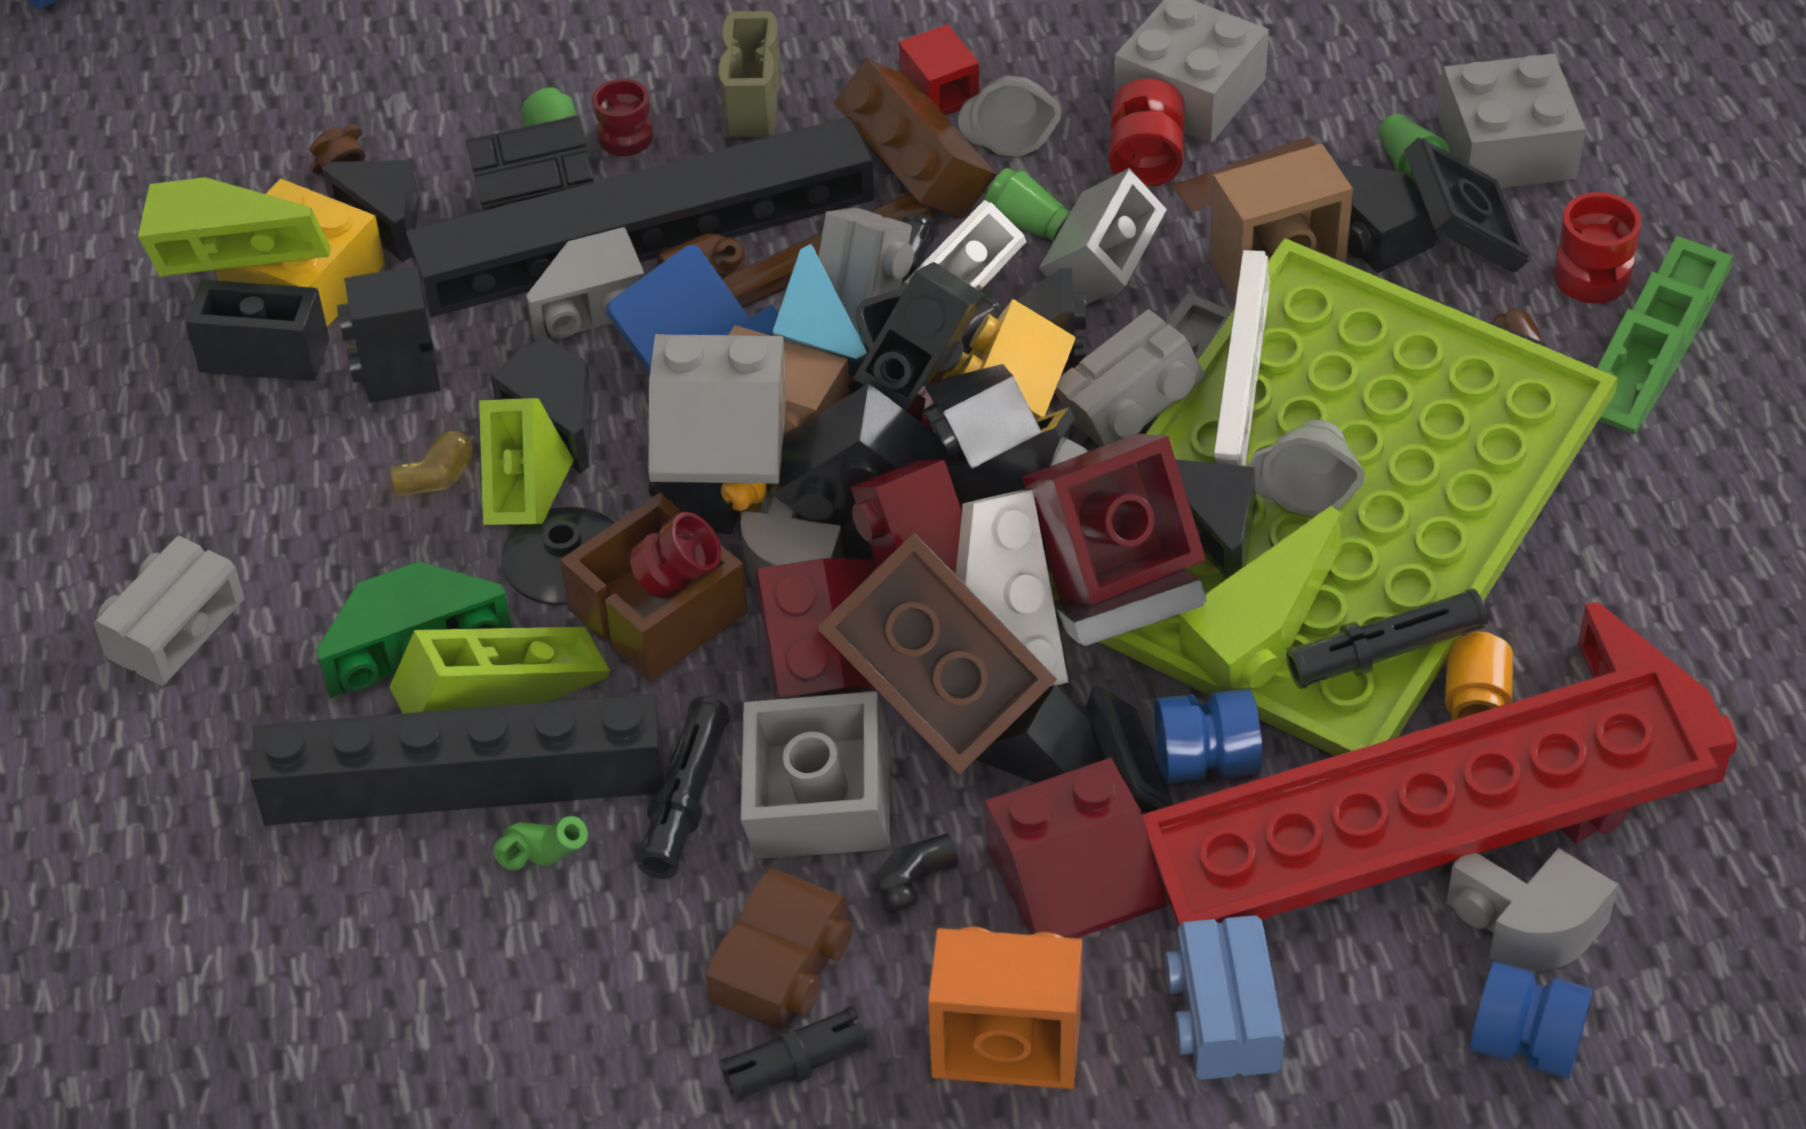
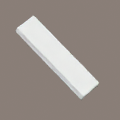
(1243, 360)

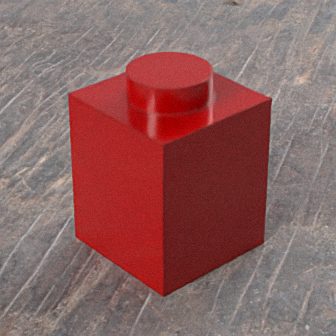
(941, 67)

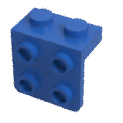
(681, 299)

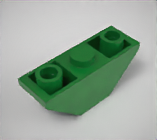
(385, 610)

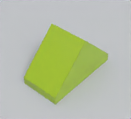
(519, 461)

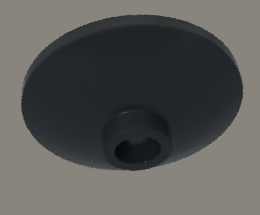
(535, 551)

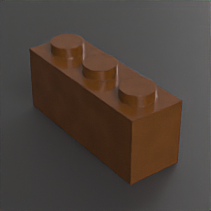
(915, 139)

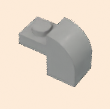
(785, 537)
(1534, 922)

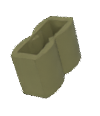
(750, 74)

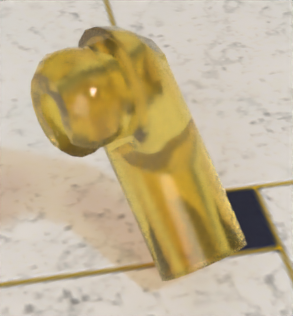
(437, 469)

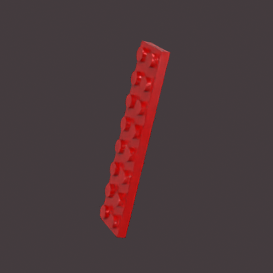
(1429, 797)

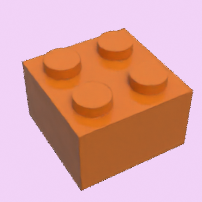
(1005, 1007)

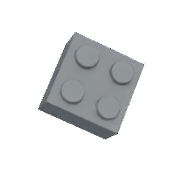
(1204, 55)
(1512, 119)
(816, 775)

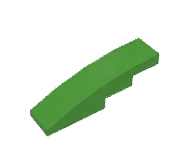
(1661, 329)

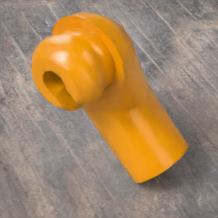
(744, 495)

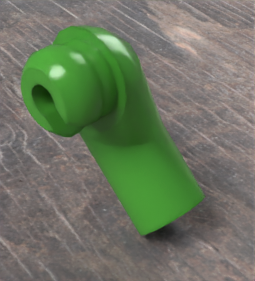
(539, 842)

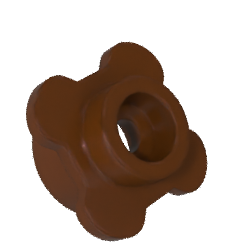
(336, 146)

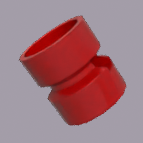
(1147, 131)
(1597, 247)

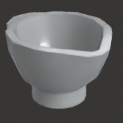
(1010, 116)
(1308, 469)

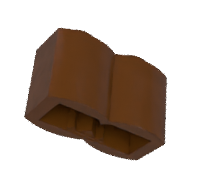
(778, 949)

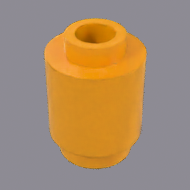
(1478, 674)

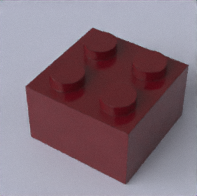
(1114, 519)

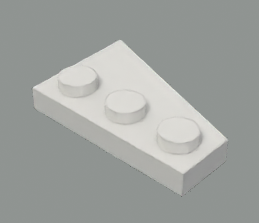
(1007, 570)

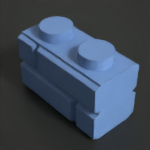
(1227, 998)

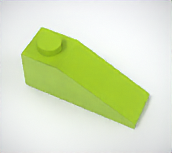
(224, 226)
(1260, 609)
(494, 667)

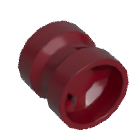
(623, 117)
(666, 559)

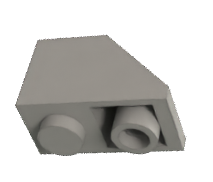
(581, 283)

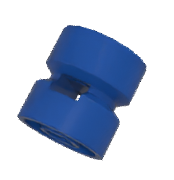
(1208, 736)
(1531, 1019)

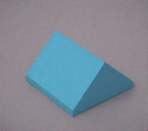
(815, 314)

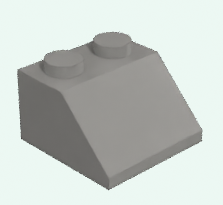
(717, 408)

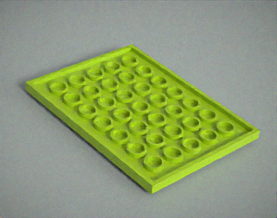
(1457, 454)

